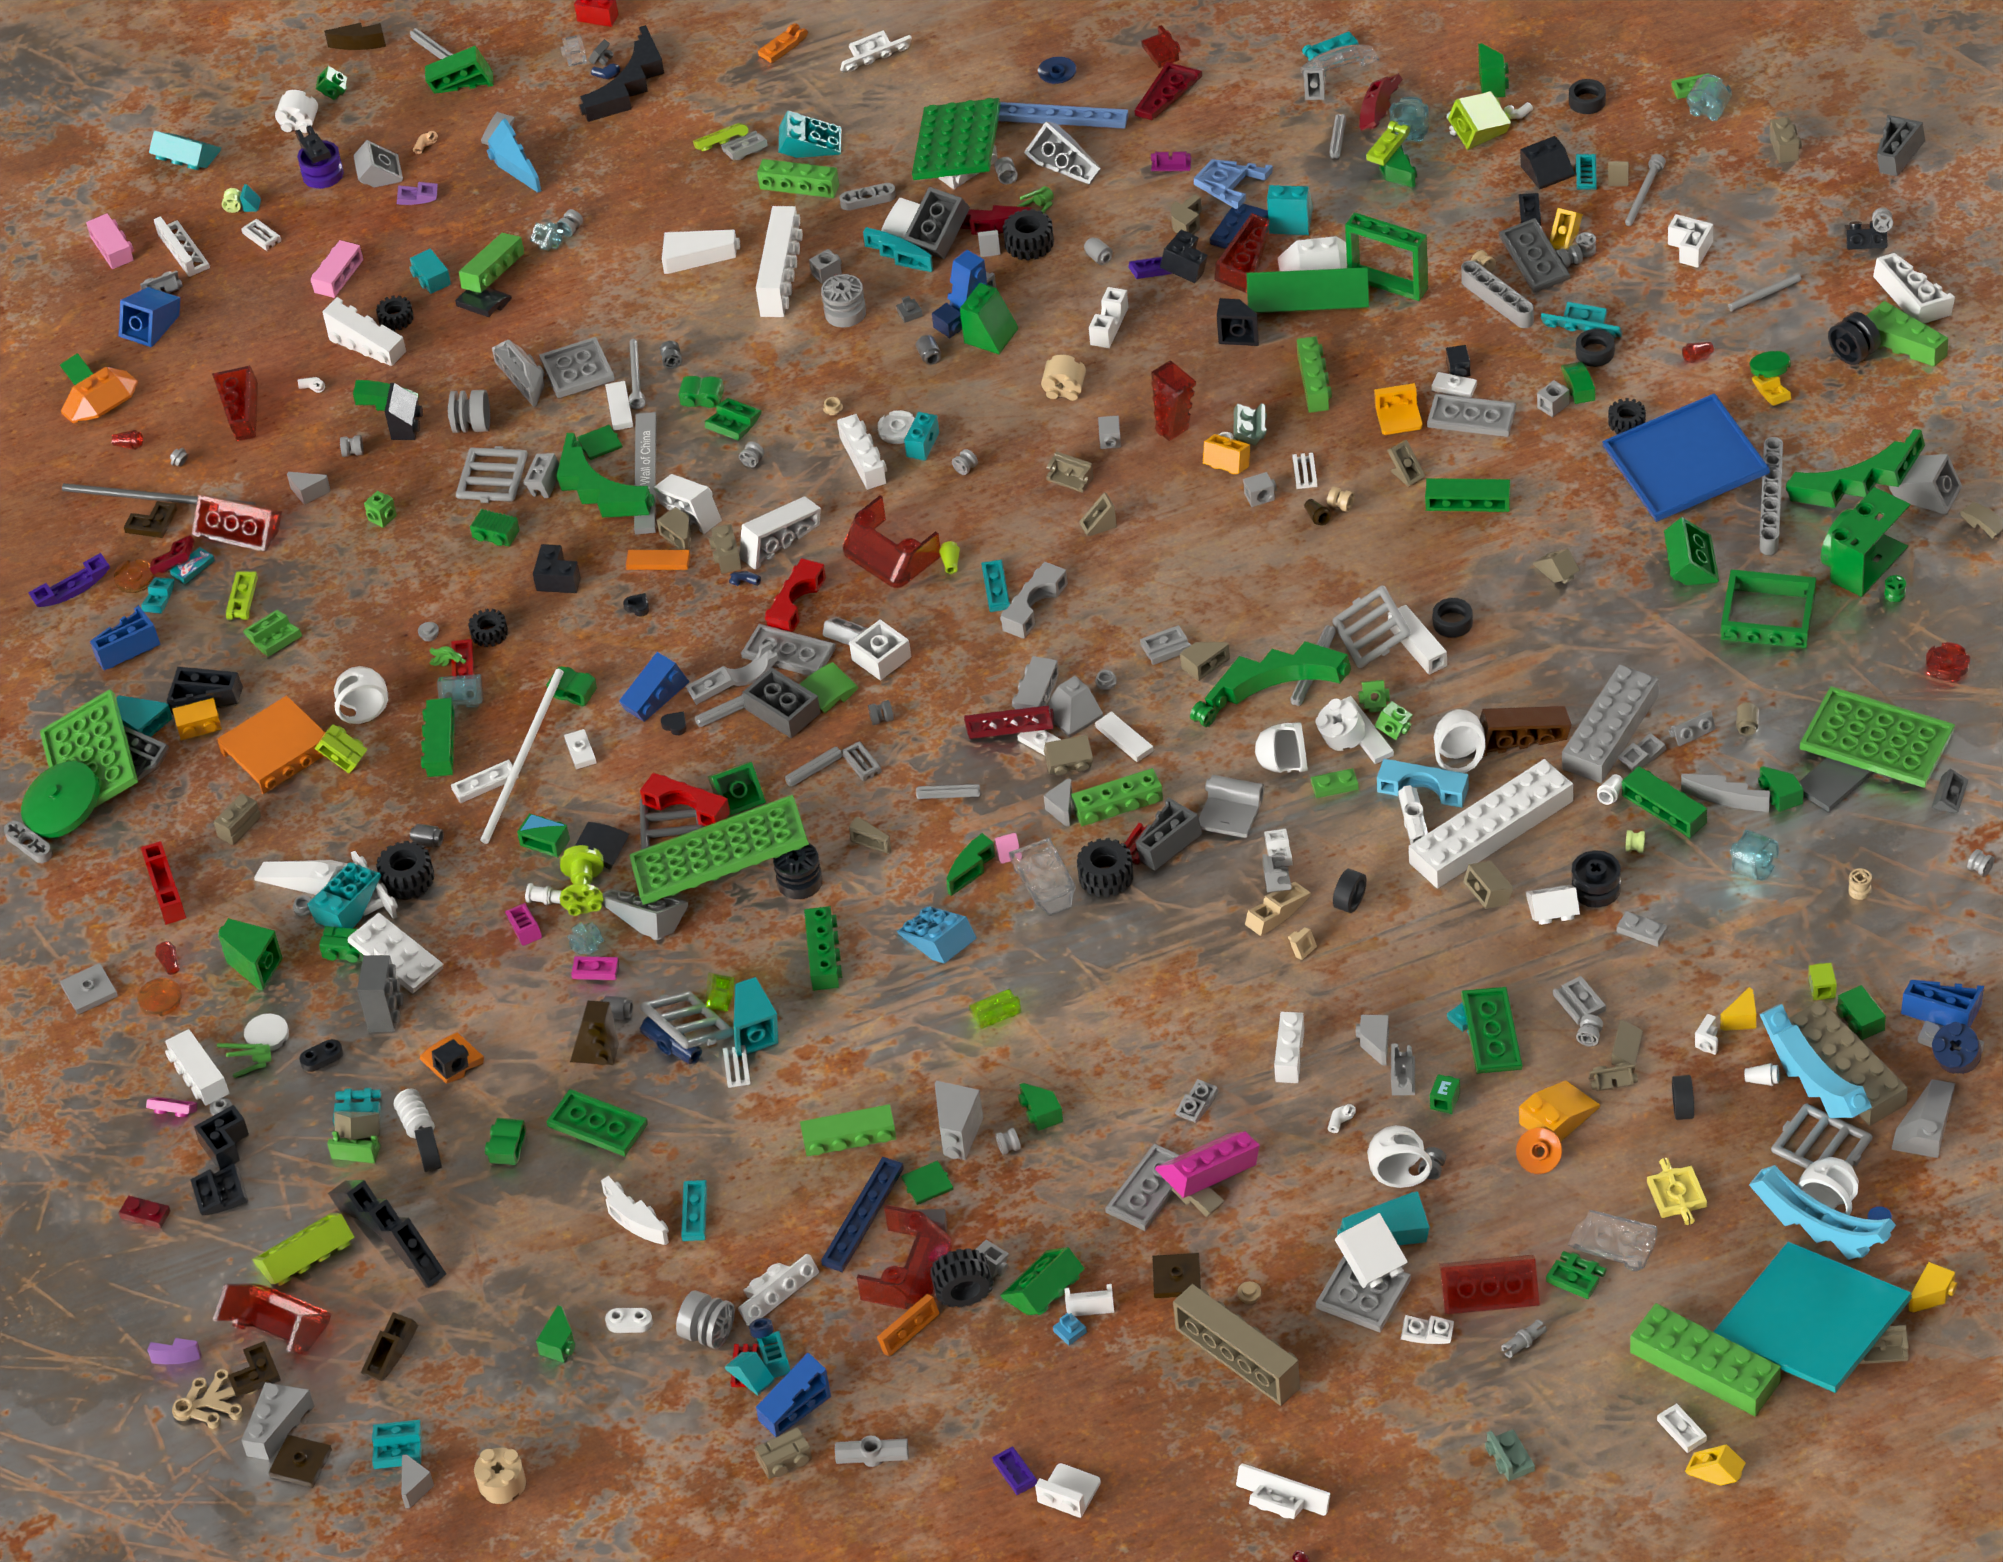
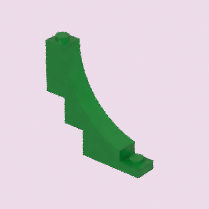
(1885, 468)
(612, 497)
(1278, 667)

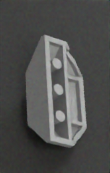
(520, 369)

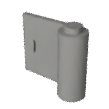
(1231, 805)

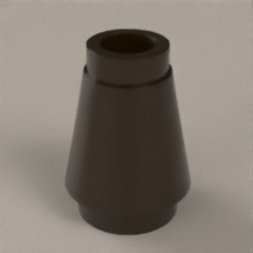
(1318, 513)

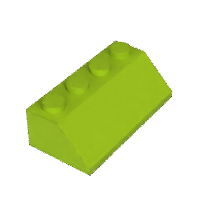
(304, 1248)

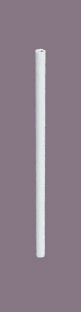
(521, 756)

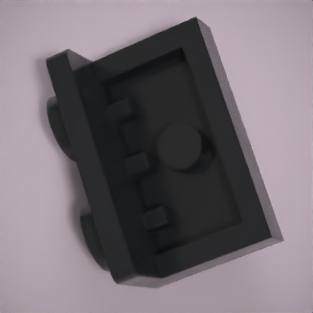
(1864, 236)

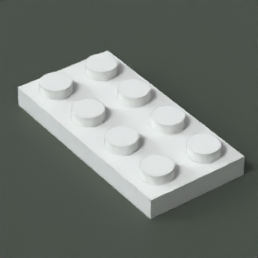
(413, 963)

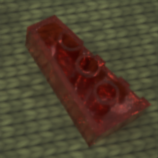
(1243, 253)
(239, 398)
(1172, 399)

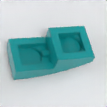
(158, 595)

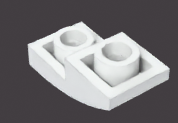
(1430, 1332)

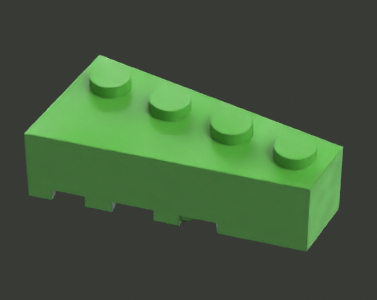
(1908, 335)

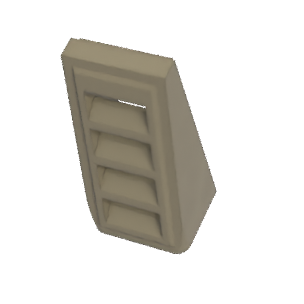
(869, 836)

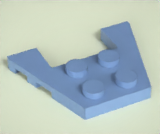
(1222, 176)

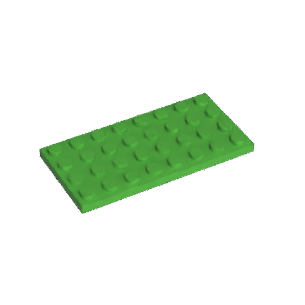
(718, 849)

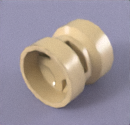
(1340, 499)
(1860, 884)

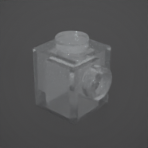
(573, 50)

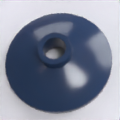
(1057, 70)

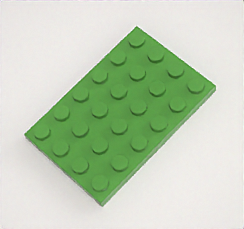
(1877, 736)
(97, 739)

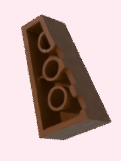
(1523, 726)

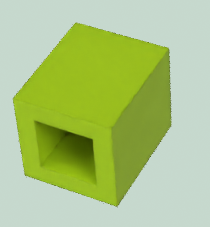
(1822, 981)

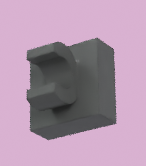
(599, 53)
(909, 309)

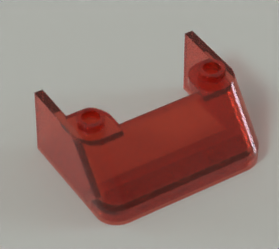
(880, 556)
(907, 1285)
(272, 1312)

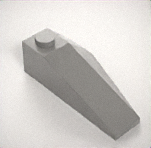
(1062, 154)
(650, 919)
(1925, 1123)

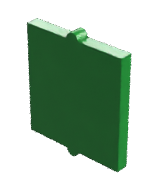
(599, 442)
(927, 1182)

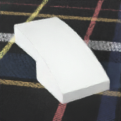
(1278, 844)

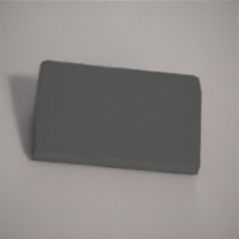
(1950, 792)

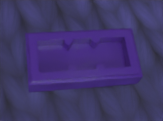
(1147, 268)
(1014, 1470)

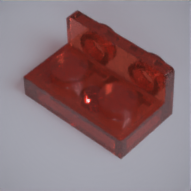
(1162, 47)

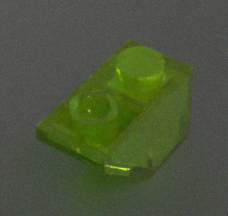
(719, 991)

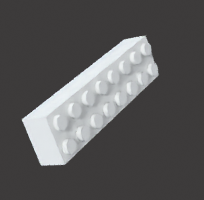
(1490, 823)

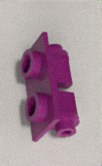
(1177, 162)

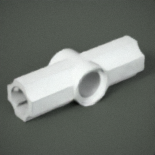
(1412, 813)

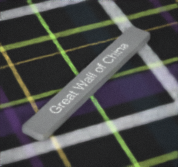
(646, 466)

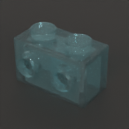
(462, 689)

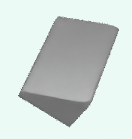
(842, 630)

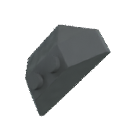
(145, 752)

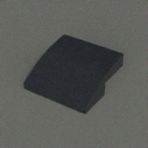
(483, 303)
(605, 839)
(219, 1190)

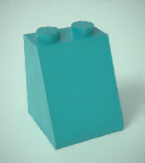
(1289, 209)
(753, 1018)

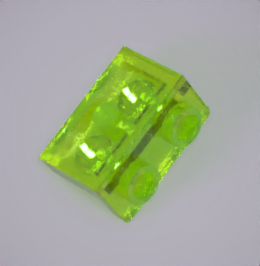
(995, 1008)

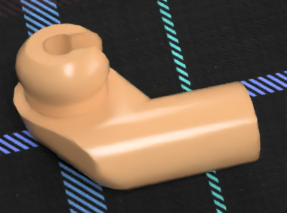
(425, 140)

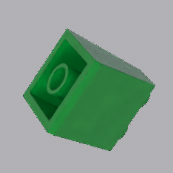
(987, 320)
(250, 951)

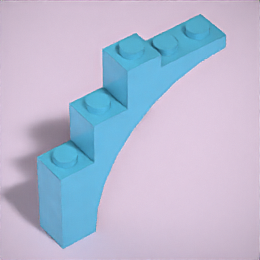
(1822, 1223)

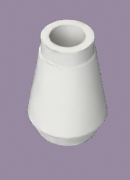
(1609, 790)
(1764, 1074)

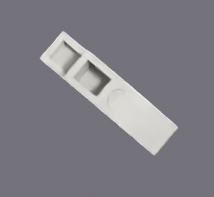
(633, 1216)

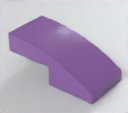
(417, 195)
(180, 1352)

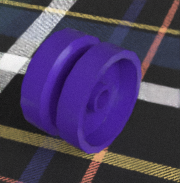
(323, 173)

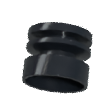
(798, 873)

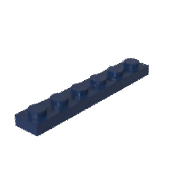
(862, 1214)

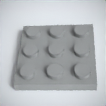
(576, 367)
(1367, 1306)

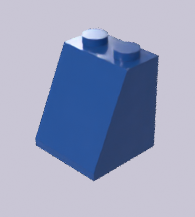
(147, 315)

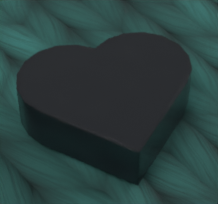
(636, 604)
(674, 722)

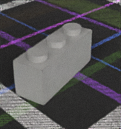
(1037, 683)

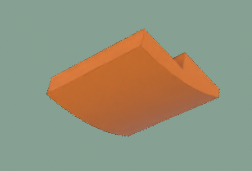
(474, 1059)

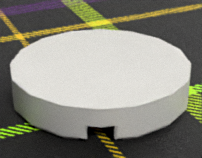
(895, 426)
(267, 1029)

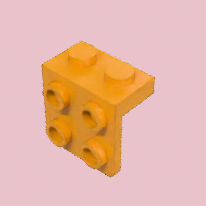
(1397, 409)

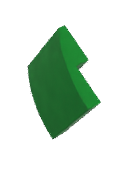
(733, 419)

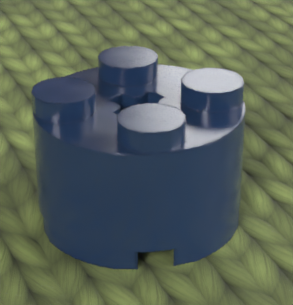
(1960, 1036)

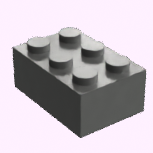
(937, 222)
(781, 702)
(379, 993)

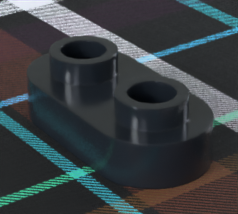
(321, 1055)

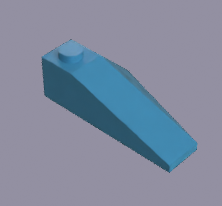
(511, 157)

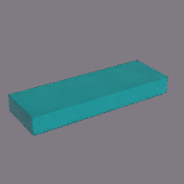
(995, 585)
(694, 1210)

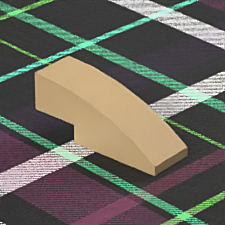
(1276, 908)

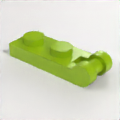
(721, 136)
(1388, 143)
(241, 595)

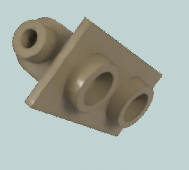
(1621, 1073)

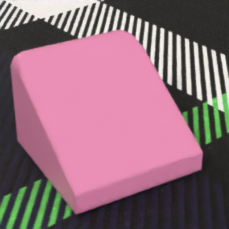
(1005, 845)

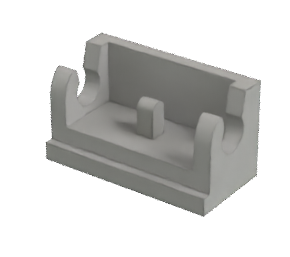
(542, 474)
(1275, 877)
(1402, 1071)

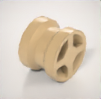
(1484, 260)

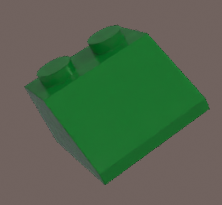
(1492, 71)
(739, 787)

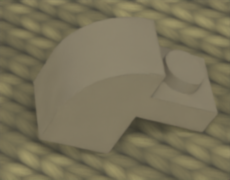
(1186, 215)

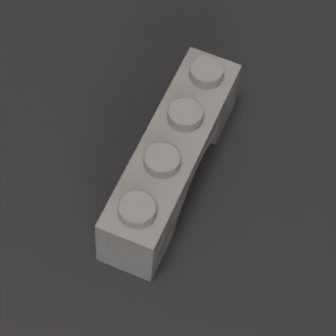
(1046, 583)

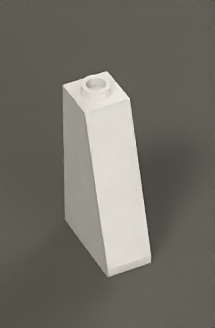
(697, 249)

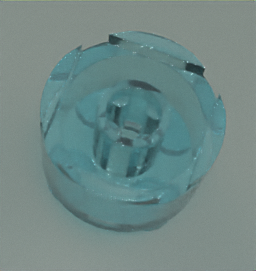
(1709, 97)
(1413, 113)
(1754, 855)

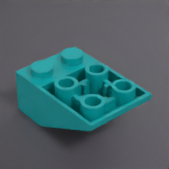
(808, 137)
(344, 897)

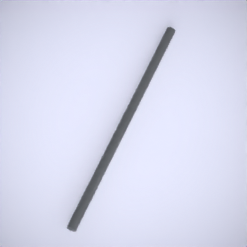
(133, 494)

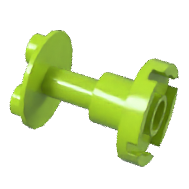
(581, 866)

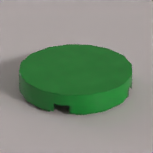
(1770, 364)

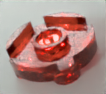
(1947, 671)

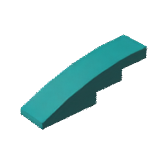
(902, 251)

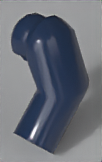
(607, 72)
(746, 576)

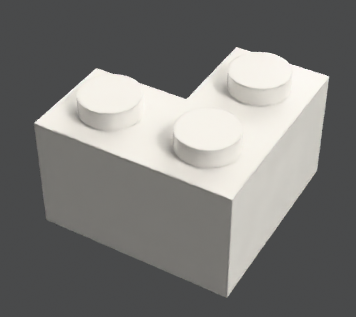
(1692, 238)

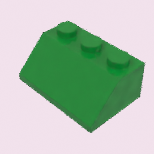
(1690, 554)
(1044, 1281)

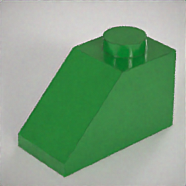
(556, 1337)

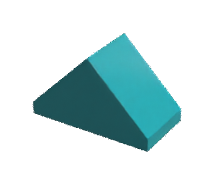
(751, 1371)

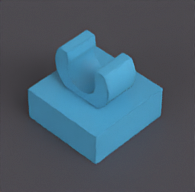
(1069, 1329)

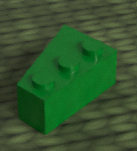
(458, 71)

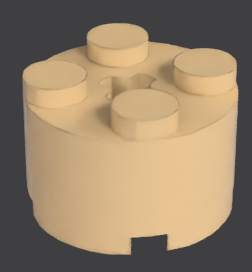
(1063, 377)
(499, 1475)

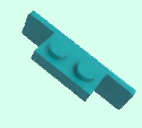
(1581, 318)

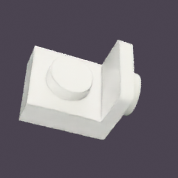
(1705, 1035)

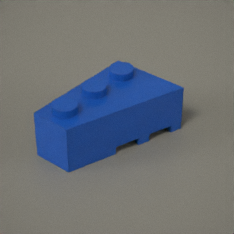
(966, 274)
(125, 640)
(653, 687)
(1941, 1003)
(794, 1396)

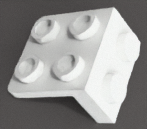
(1068, 1489)

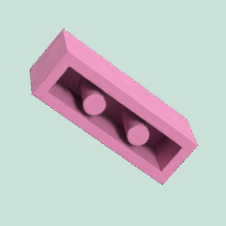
(110, 241)
(336, 269)

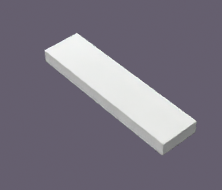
(1373, 742)

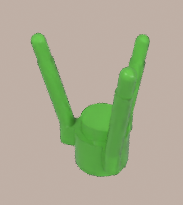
(1041, 197)
(259, 1052)

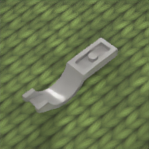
(725, 677)

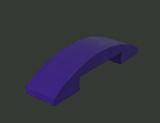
(72, 586)

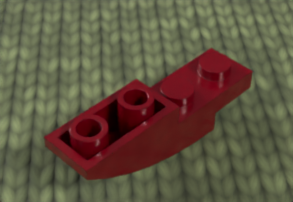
(1377, 101)
(989, 220)

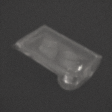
(1044, 875)
(1615, 1239)

